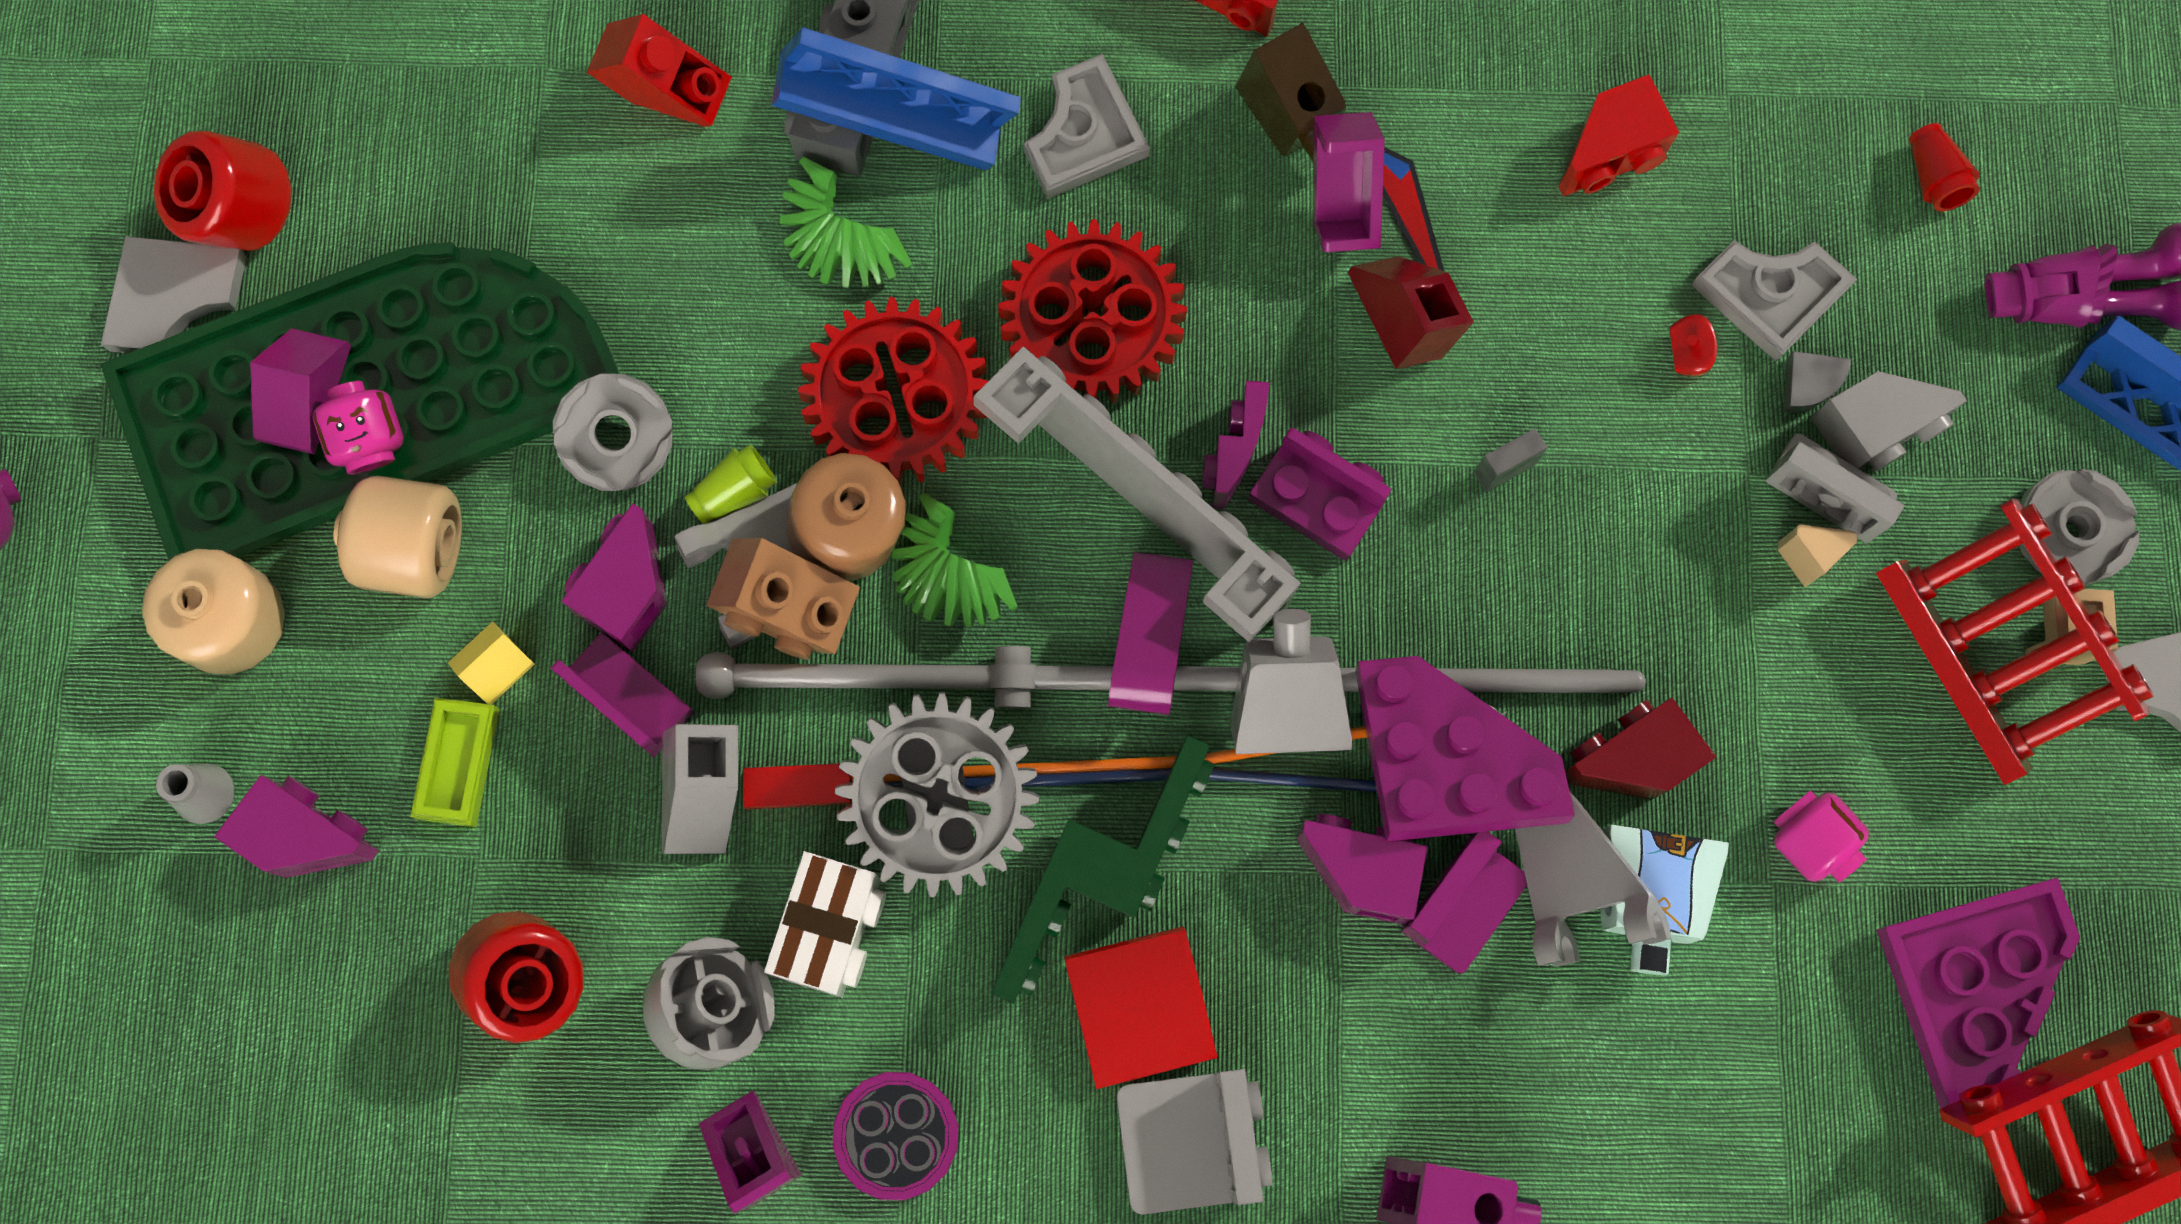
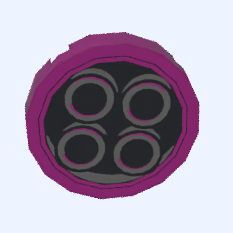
(895, 1136)

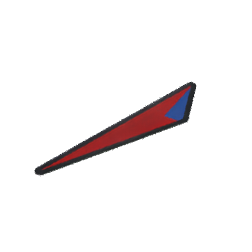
(1408, 206)

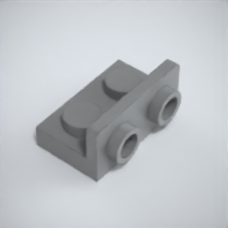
(1835, 489)

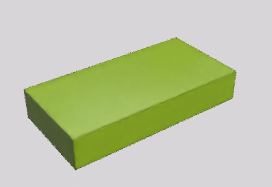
(455, 762)

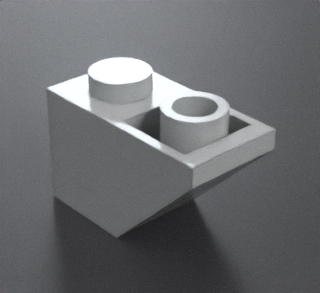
(1883, 413)
(698, 787)

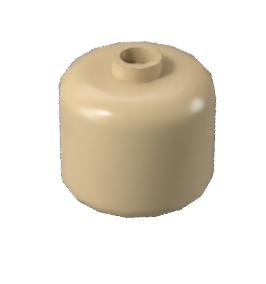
(399, 536)
(213, 611)

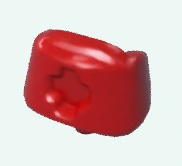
(1693, 345)

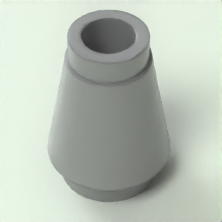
(196, 791)

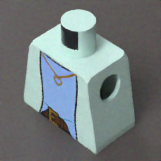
(1683, 878)

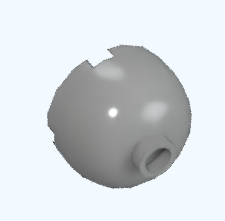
(707, 1005)

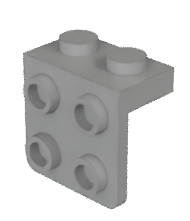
(1192, 1142)

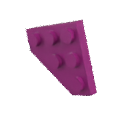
(1451, 759)
(1980, 981)

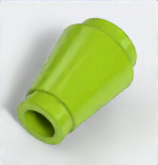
(732, 484)

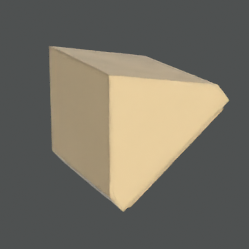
(1814, 550)

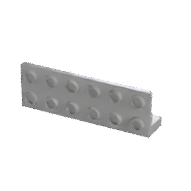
(1250, 581)

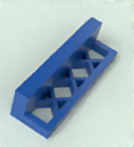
(891, 98)
(2137, 363)

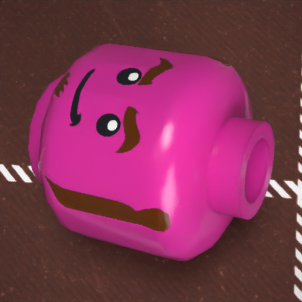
(358, 428)
(1821, 837)

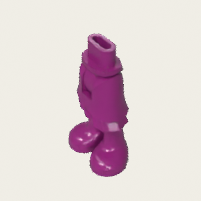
(2076, 284)

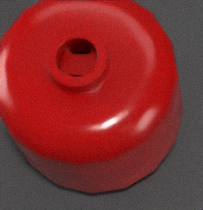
(222, 191)
(516, 976)

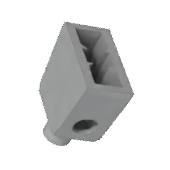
(1290, 692)

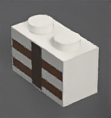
(825, 925)

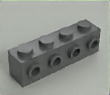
(868, 23)

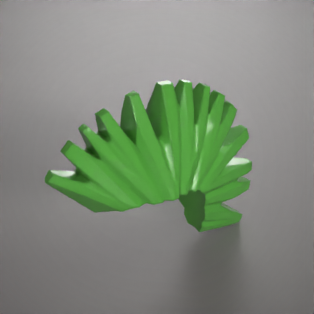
(830, 239)
(941, 578)

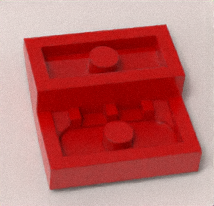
(1140, 1007)

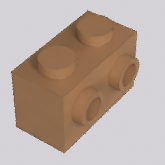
(783, 597)

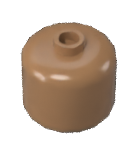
(846, 515)

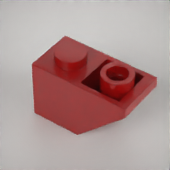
(658, 71)
(1621, 133)

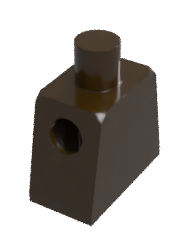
(1287, 87)

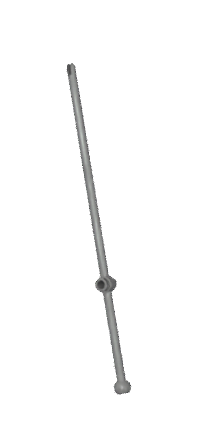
(1015, 677)

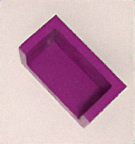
(1348, 181)

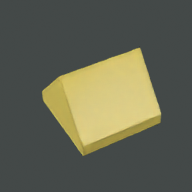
(490, 663)

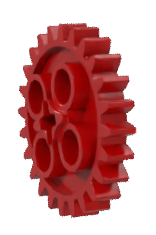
(1056, 279)
(945, 376)

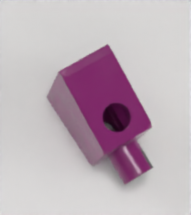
(1445, 1195)

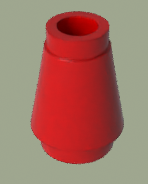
(1942, 169)

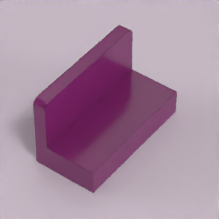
(624, 693)
(1467, 903)

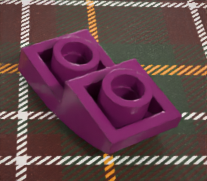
(1234, 453)

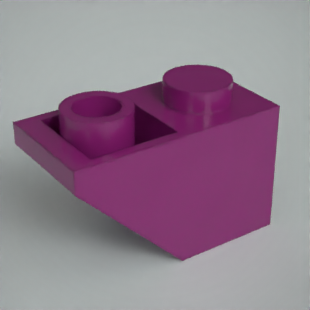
(623, 583)
(290, 836)
(1363, 869)

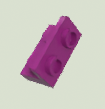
(1320, 492)

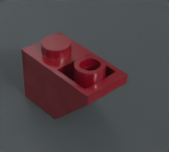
(1411, 308)
(1645, 758)

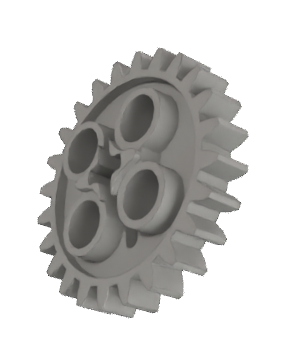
(919, 849)

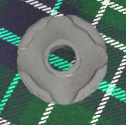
(605, 467)

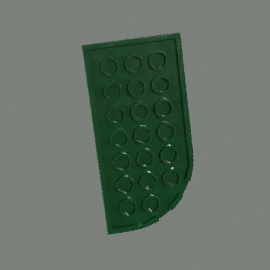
(455, 335)

